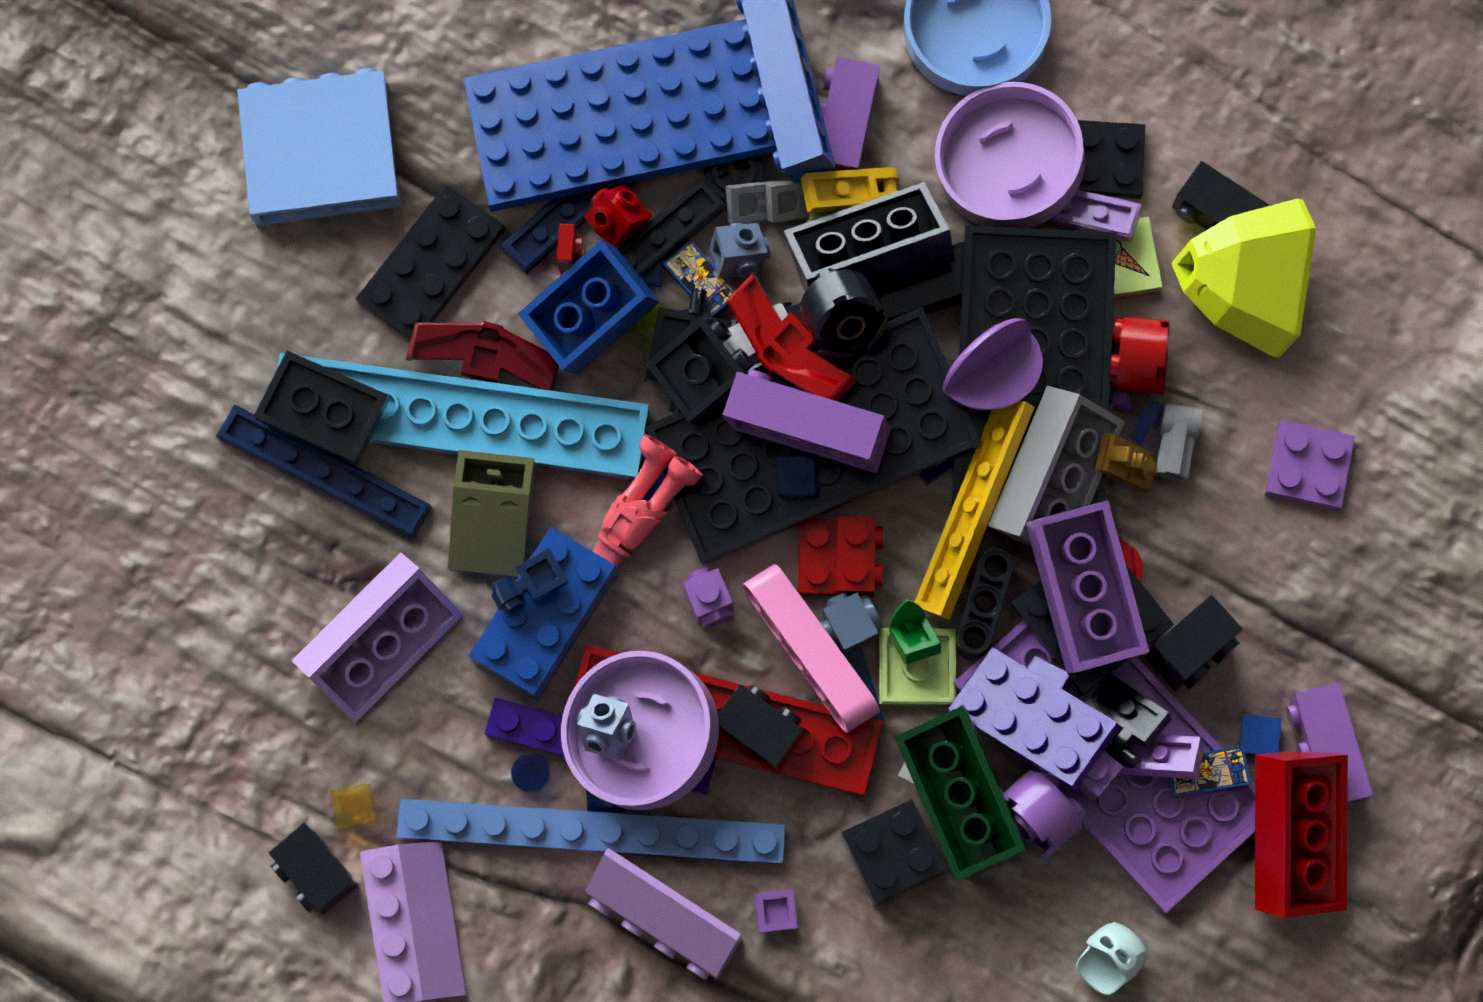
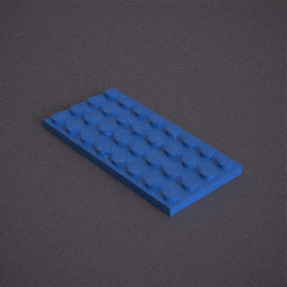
(617, 115)

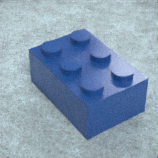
(588, 307)

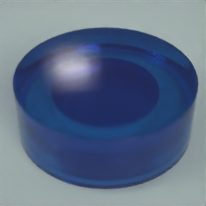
(530, 772)

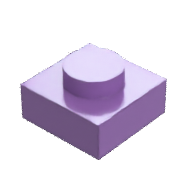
(776, 911)

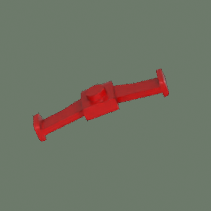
(785, 344)

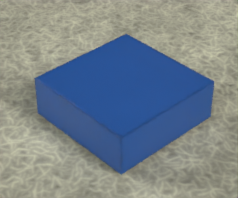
(1259, 734)

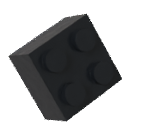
(1191, 644)
(893, 852)

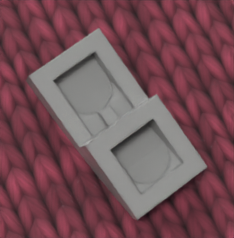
(765, 201)

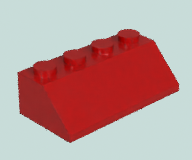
(1301, 833)

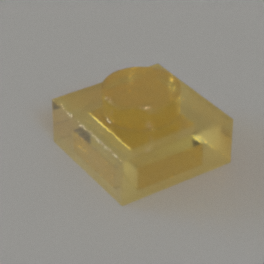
(353, 806)

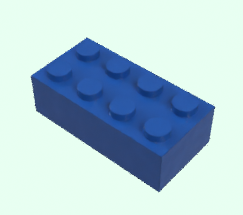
(536, 639)

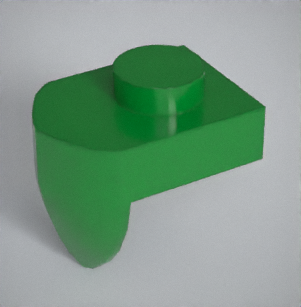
(913, 633)

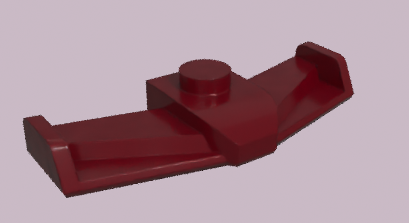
(485, 352)

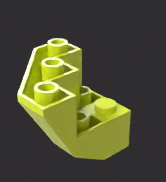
(1253, 274)

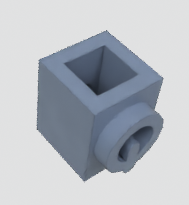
(851, 621)

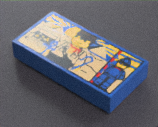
(693, 270)
(1217, 772)

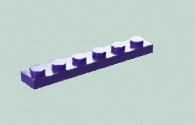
(542, 731)

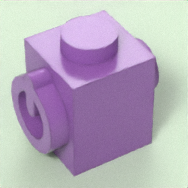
(708, 597)

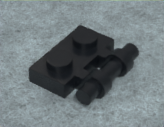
(1135, 714)

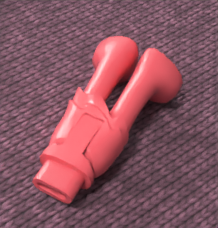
(633, 518)

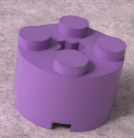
(1043, 812)

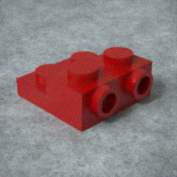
(839, 556)

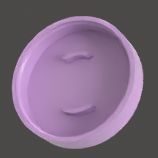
(1010, 155)
(672, 735)

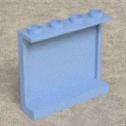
(318, 147)

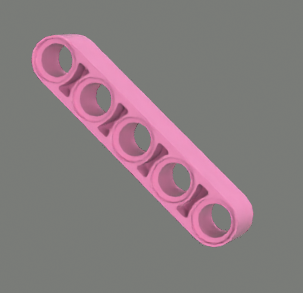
(811, 648)

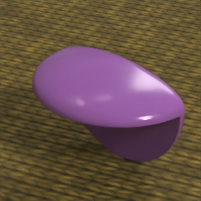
(996, 368)

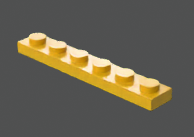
(973, 509)

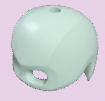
(1111, 958)

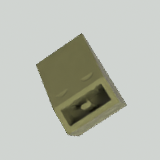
(491, 513)

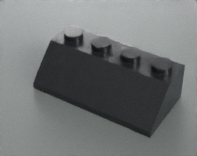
(878, 238)

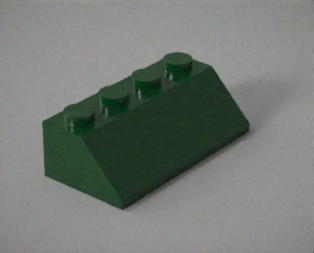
(961, 794)

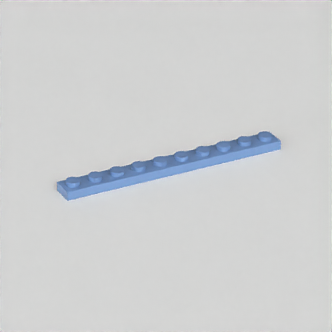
(591, 831)

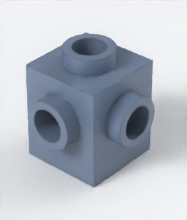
(739, 250)
(606, 726)

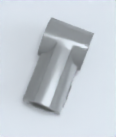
(1178, 432)

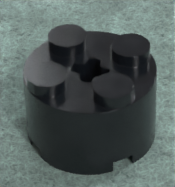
(842, 312)

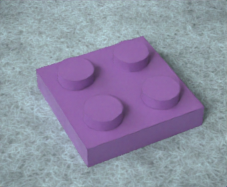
(1309, 465)

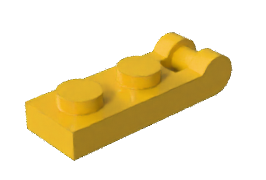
(846, 188)

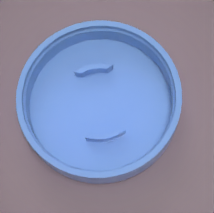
(976, 41)

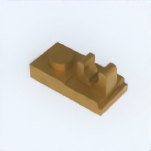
(1126, 462)

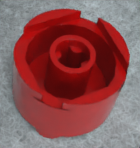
(1141, 356)

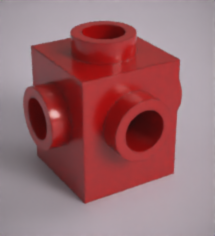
(616, 214)

